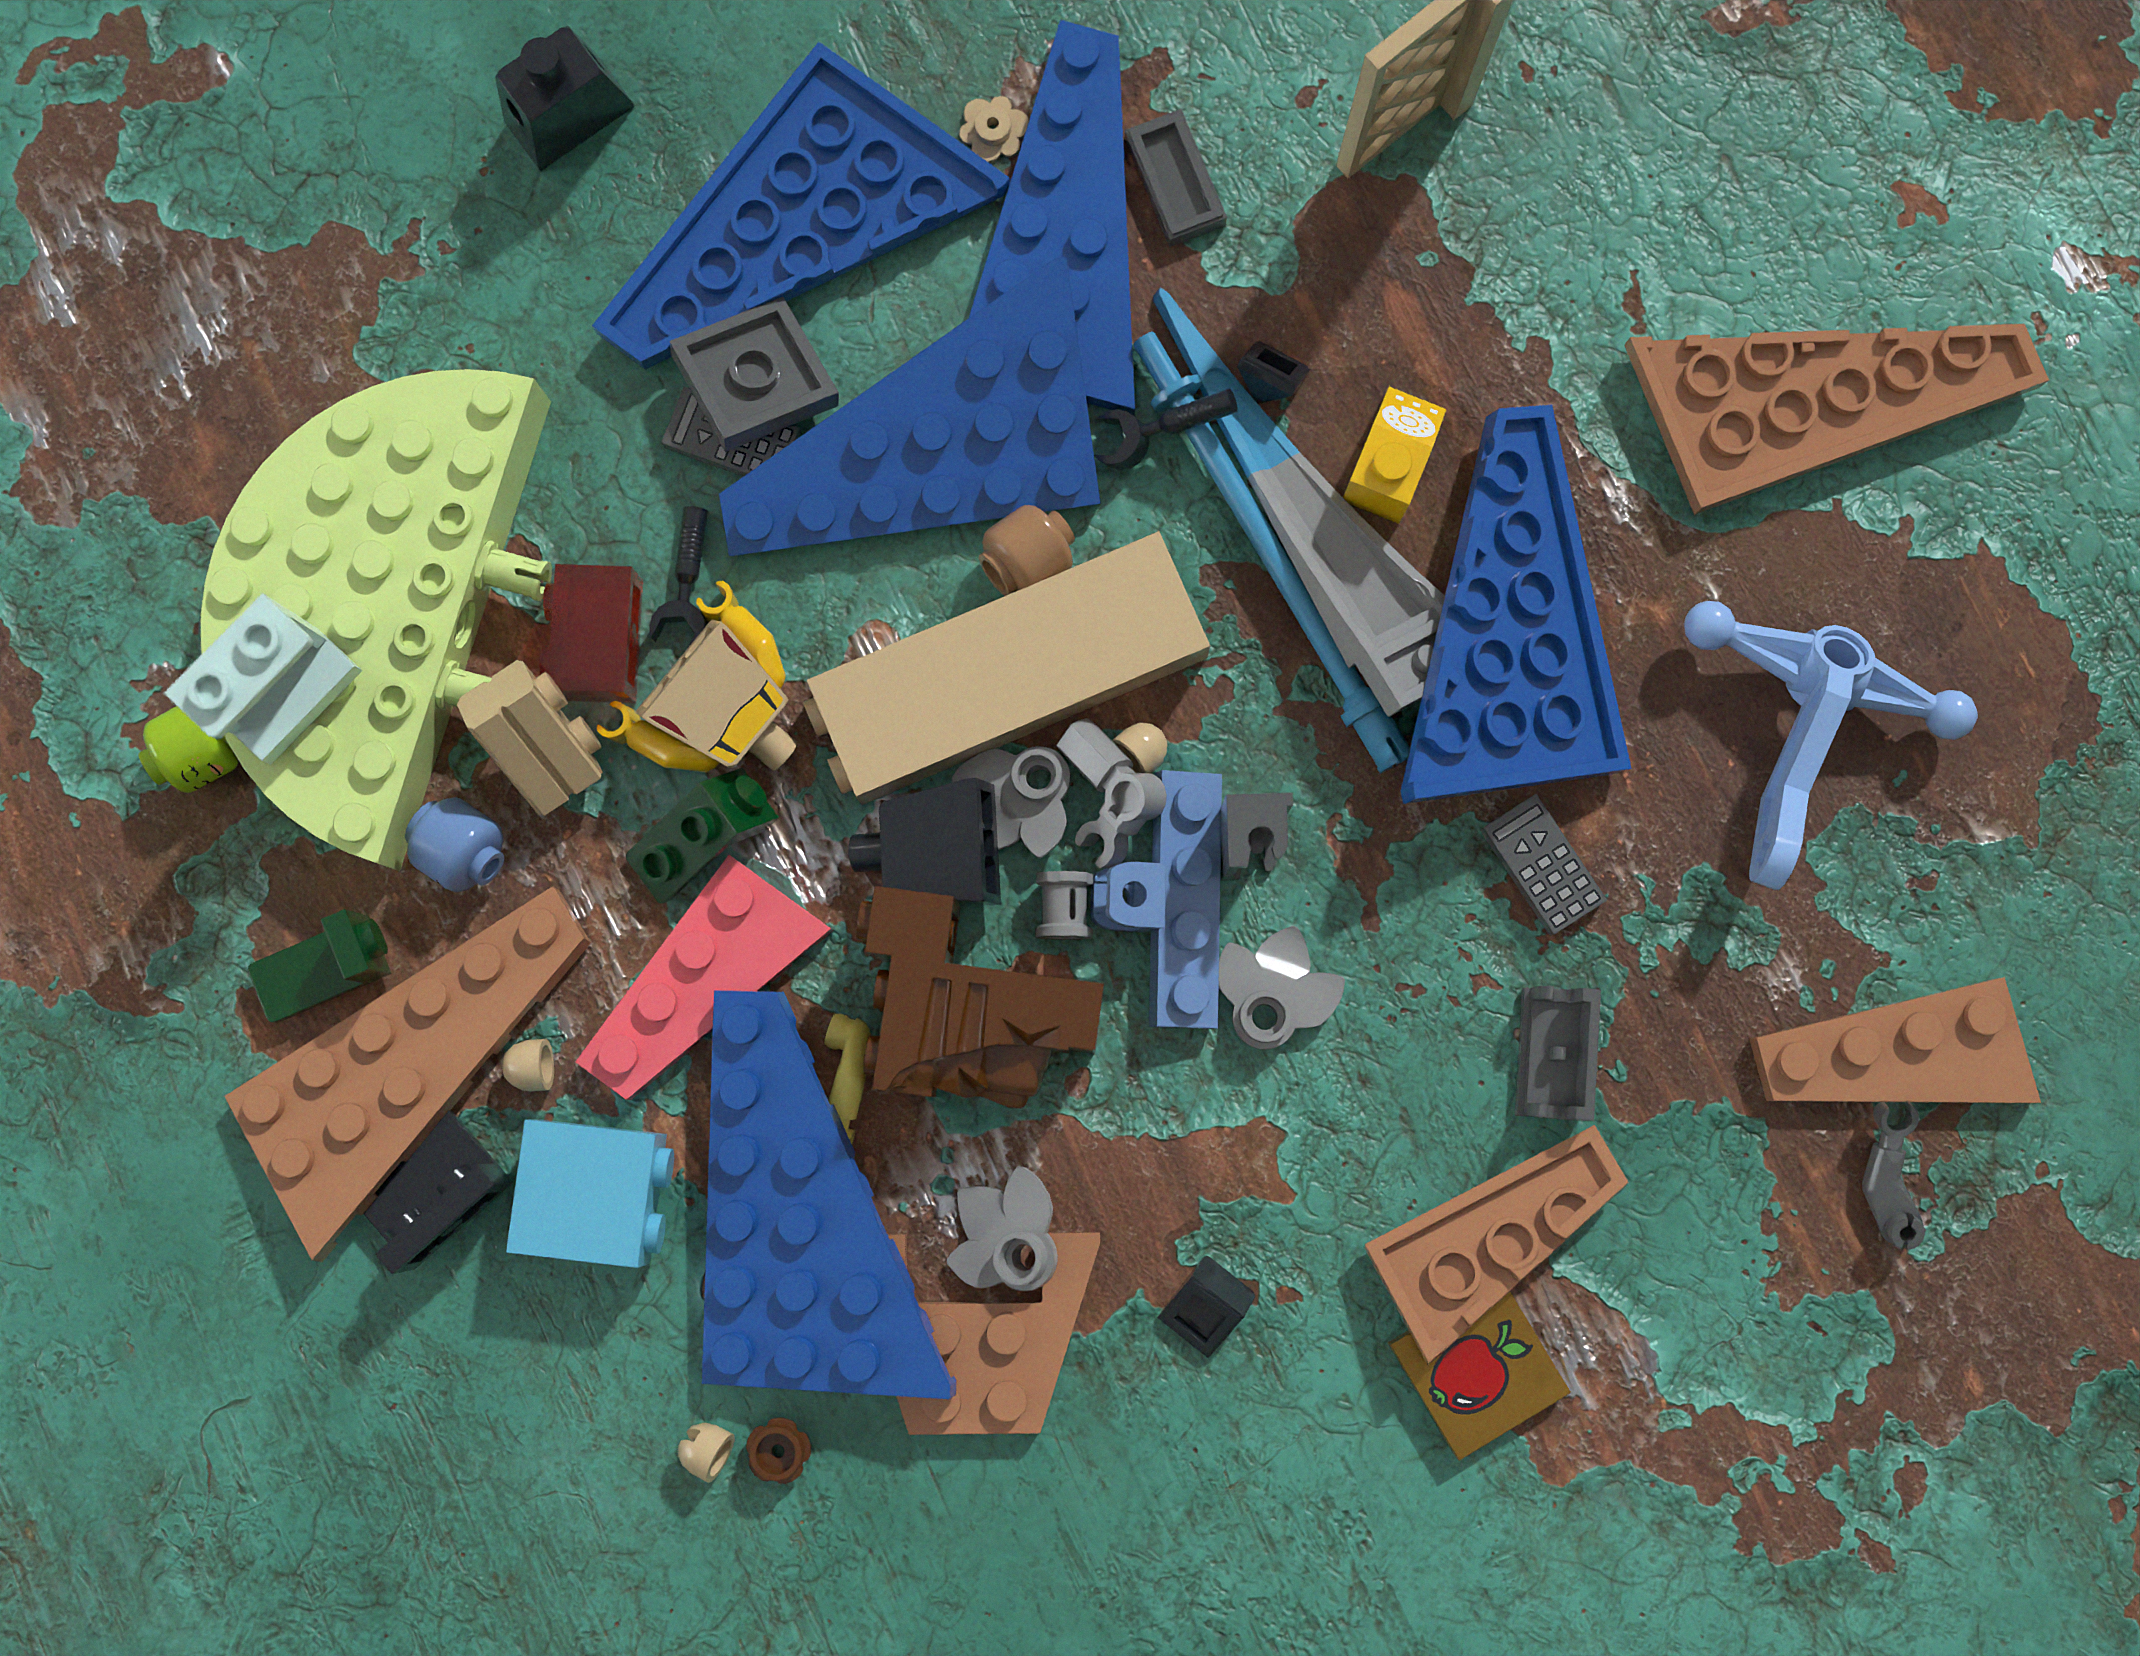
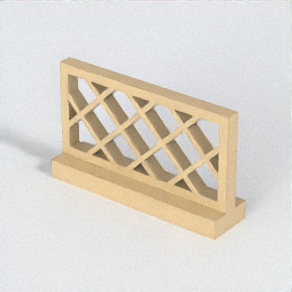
(1421, 65)

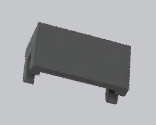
(1253, 825)
(1558, 1053)

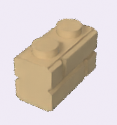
(530, 736)

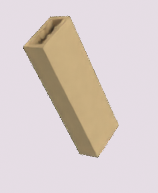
(1006, 669)

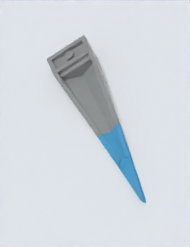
(1365, 591)

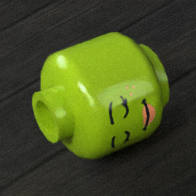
(184, 753)

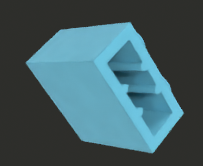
(589, 1193)

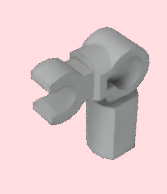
(1129, 795)

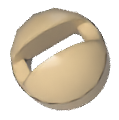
(1143, 746)
(529, 1065)
(706, 1451)

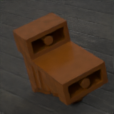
(962, 1023)

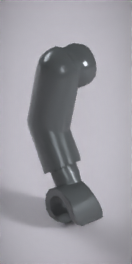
(1882, 1181)

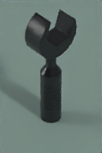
(1172, 421)
(686, 573)

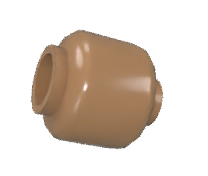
(1026, 549)

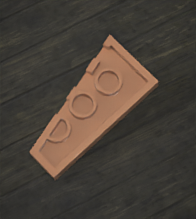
(1922, 1049)
(1481, 1244)

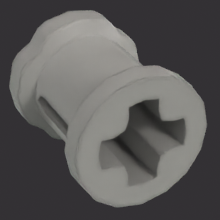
(1064, 905)

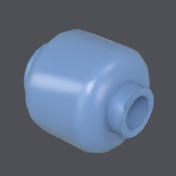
(454, 844)

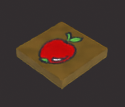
(1484, 1379)

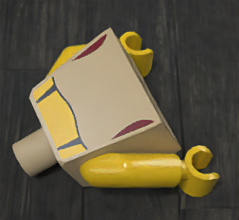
(714, 698)

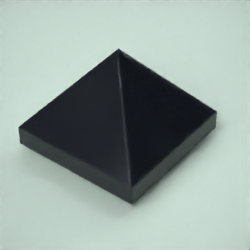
(1271, 373)

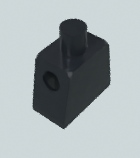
(558, 96)
(936, 843)

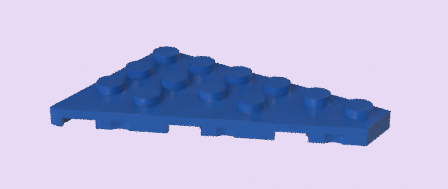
(804, 196)
(943, 440)
(1519, 649)
(795, 1250)

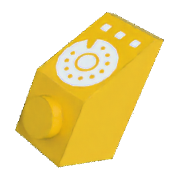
(1394, 455)

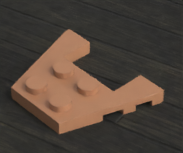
(1003, 1350)

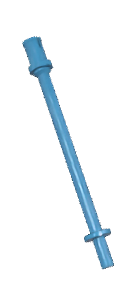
(1360, 705)

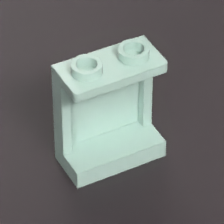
(264, 679)

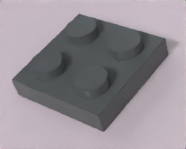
(754, 373)

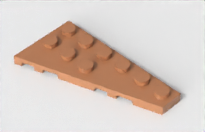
(1800, 400)
(378, 1083)

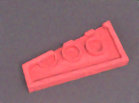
(729, 939)

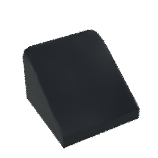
(1207, 1306)

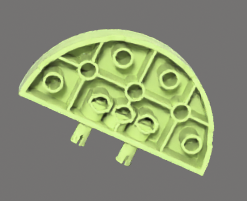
(387, 540)

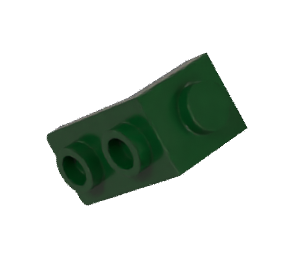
(699, 830)
(321, 967)

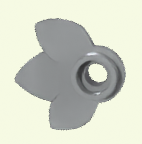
(1021, 810)
(1278, 979)
(999, 1228)

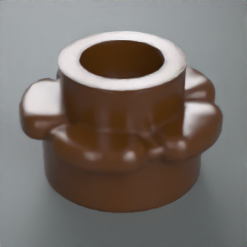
(763, 1461)

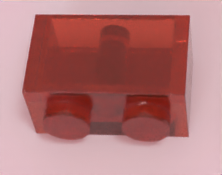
(593, 632)

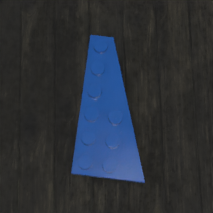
(1072, 204)

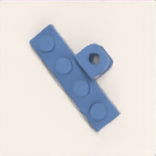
(1175, 901)

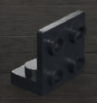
(434, 1194)

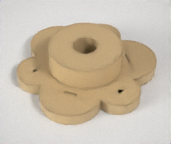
(995, 142)

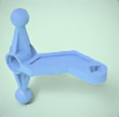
(1827, 676)

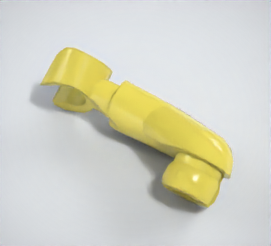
(850, 1078)

